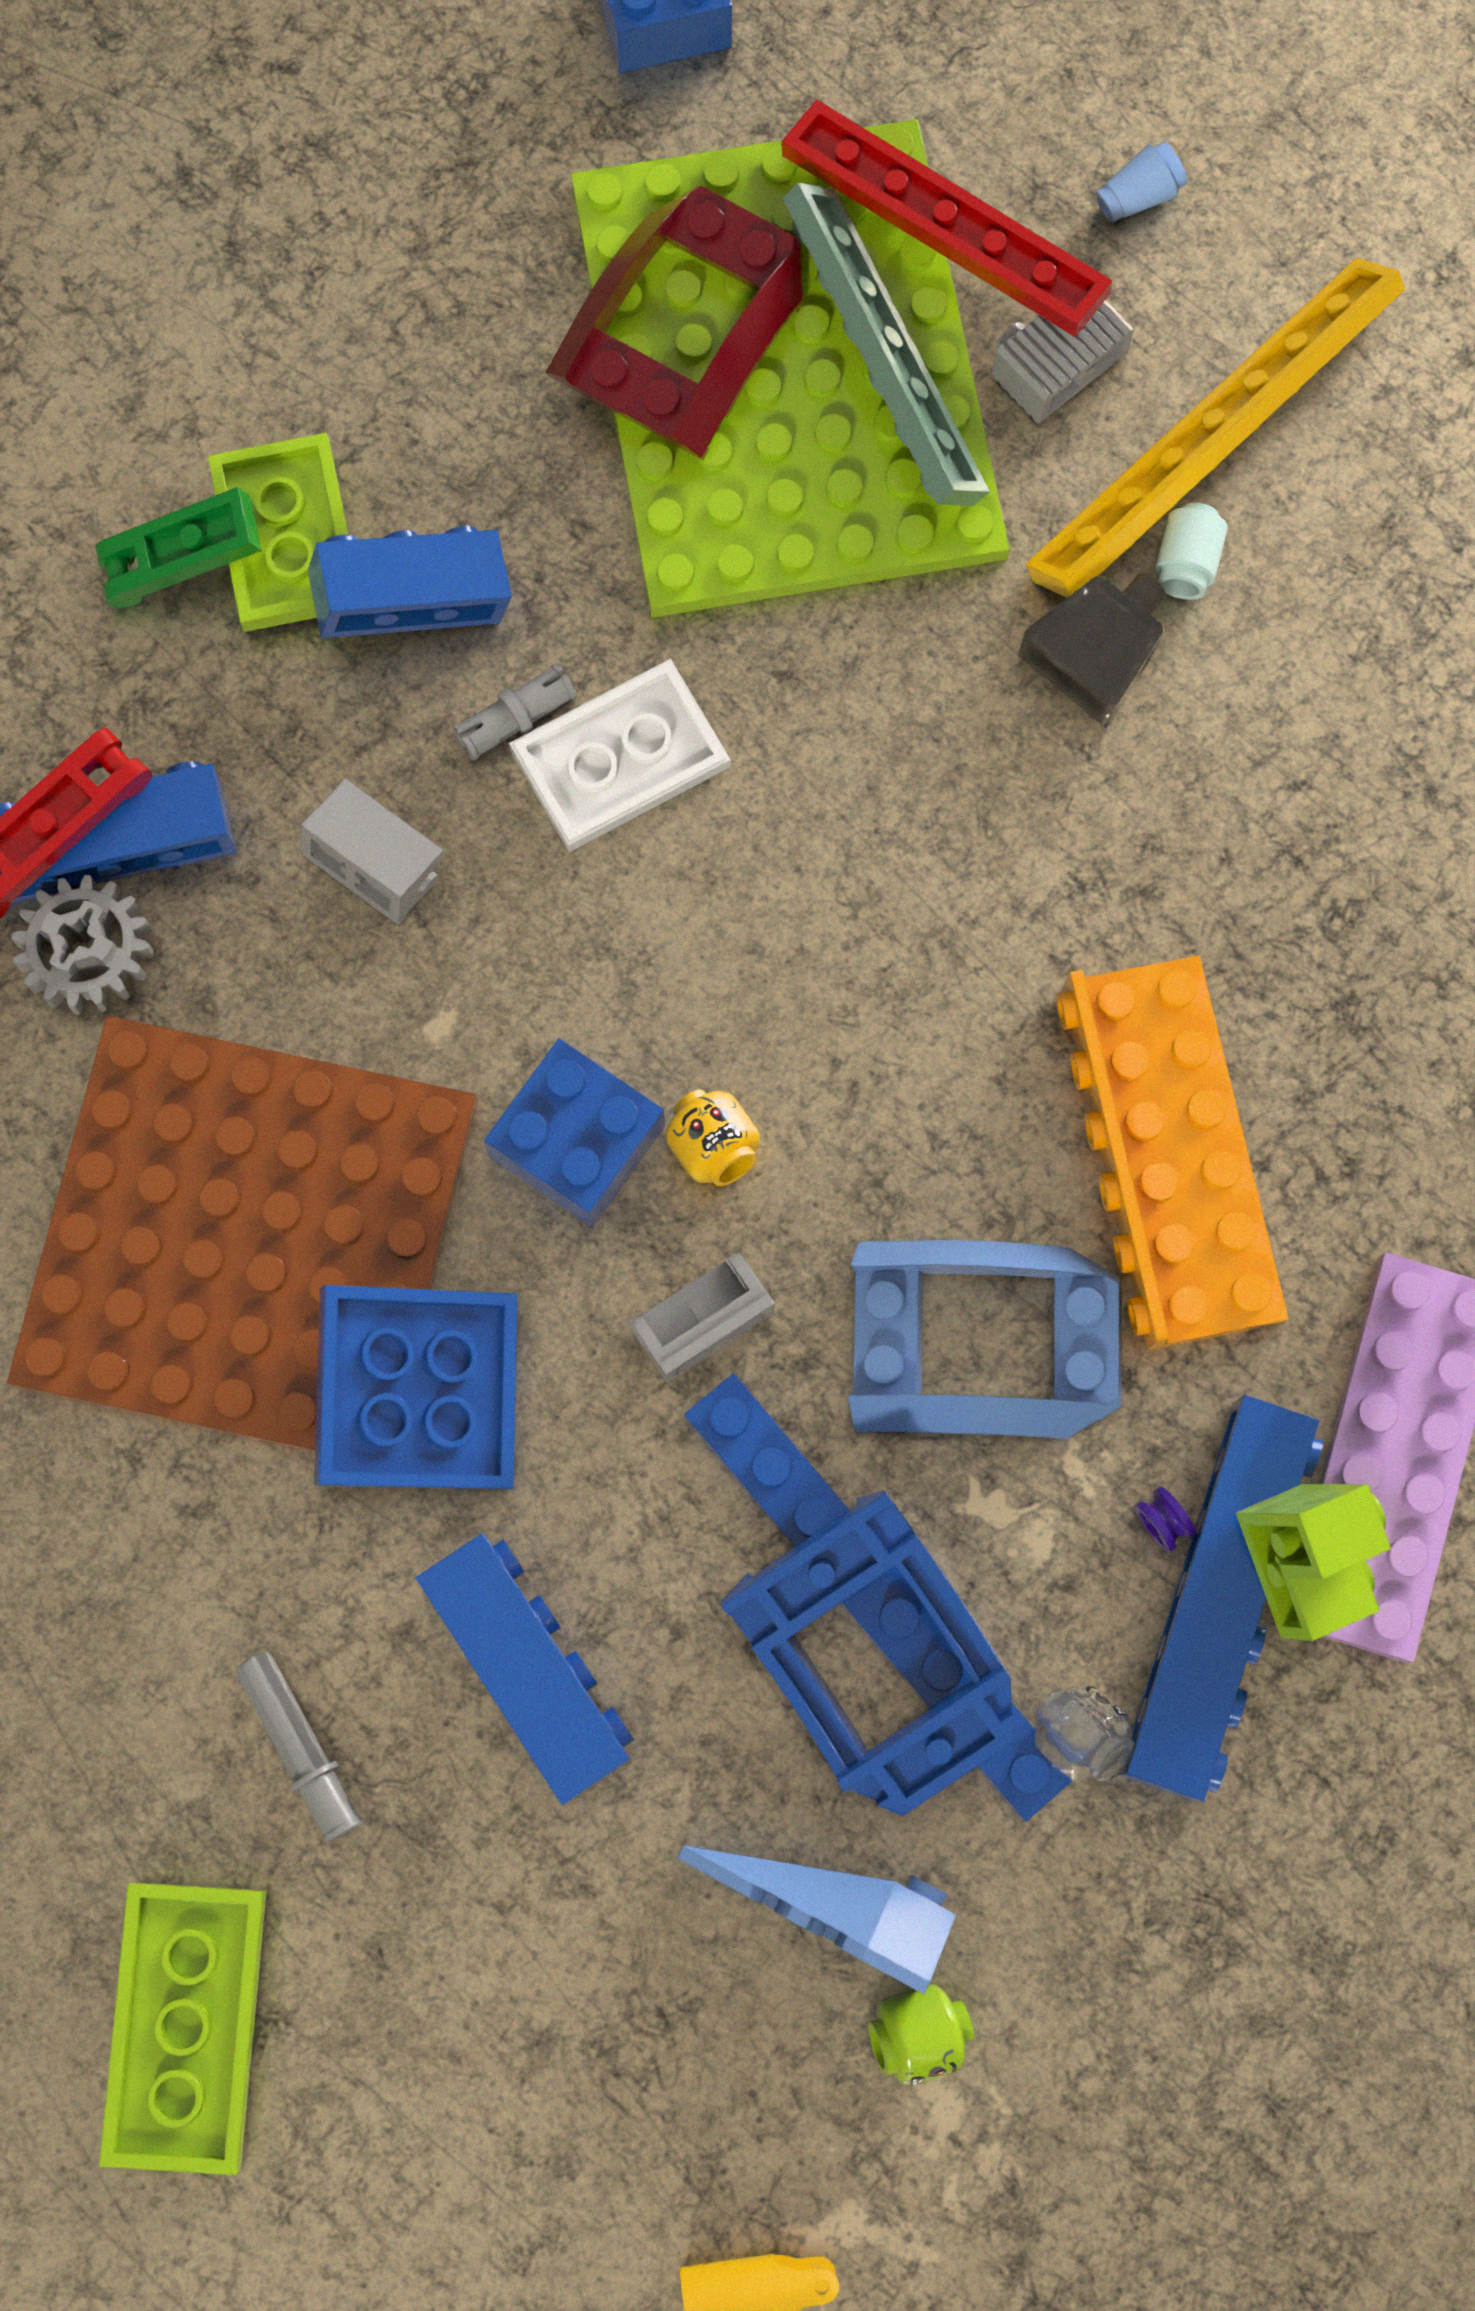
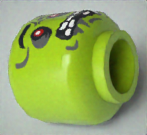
(920, 2035)

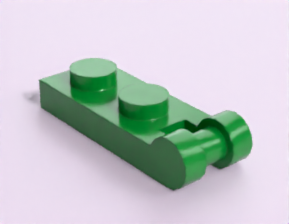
(177, 547)

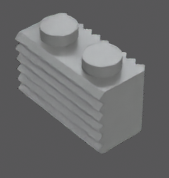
(1049, 366)

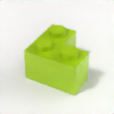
(1313, 1555)

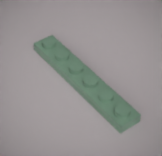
(885, 345)

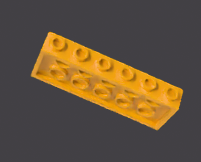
(1171, 1153)

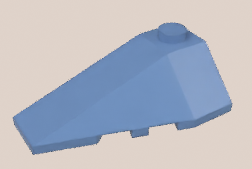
(864, 1915)

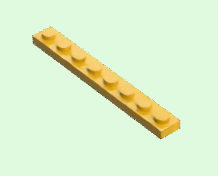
(1215, 427)

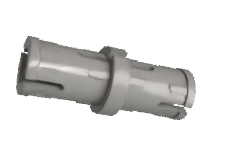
(514, 712)

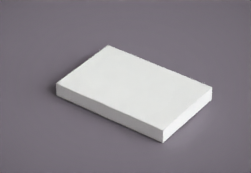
(620, 755)

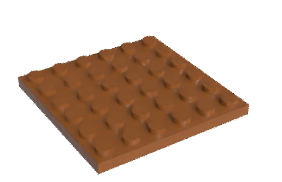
(213, 1209)

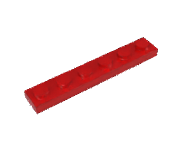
(946, 218)

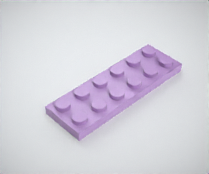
(1407, 1436)

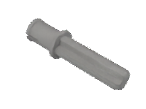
(298, 1747)

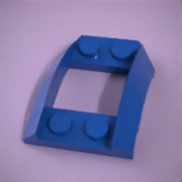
(821, 1575)

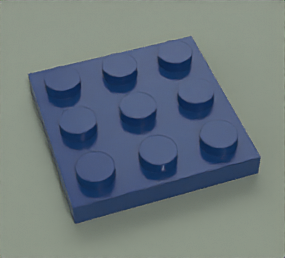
(415, 1388)

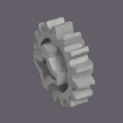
(63, 929)

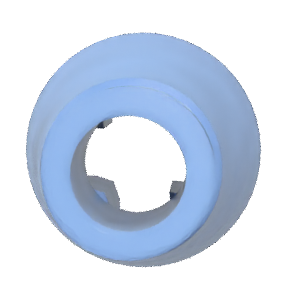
(1142, 183)

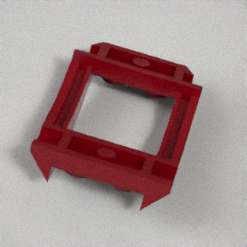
(643, 387)

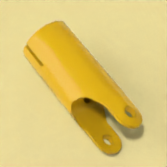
(759, 2284)

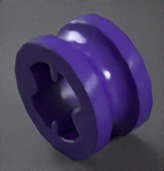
(1164, 1519)

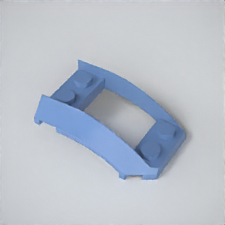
(891, 1334)

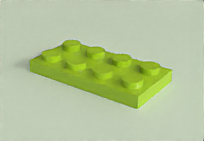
(183, 2029)

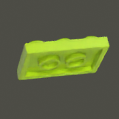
(294, 507)

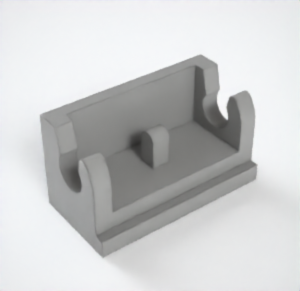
(370, 851)
(702, 1317)

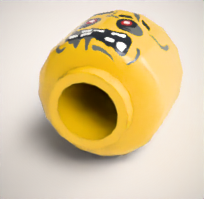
(713, 1137)

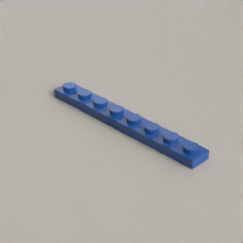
(886, 1608)

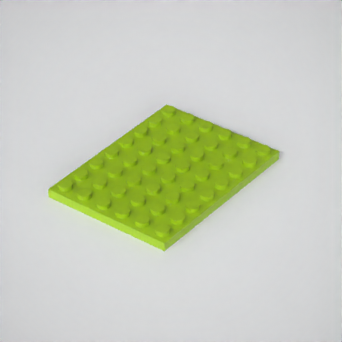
(807, 466)

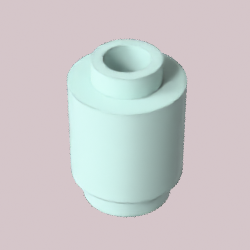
(1190, 550)

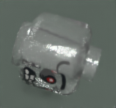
(1084, 1734)

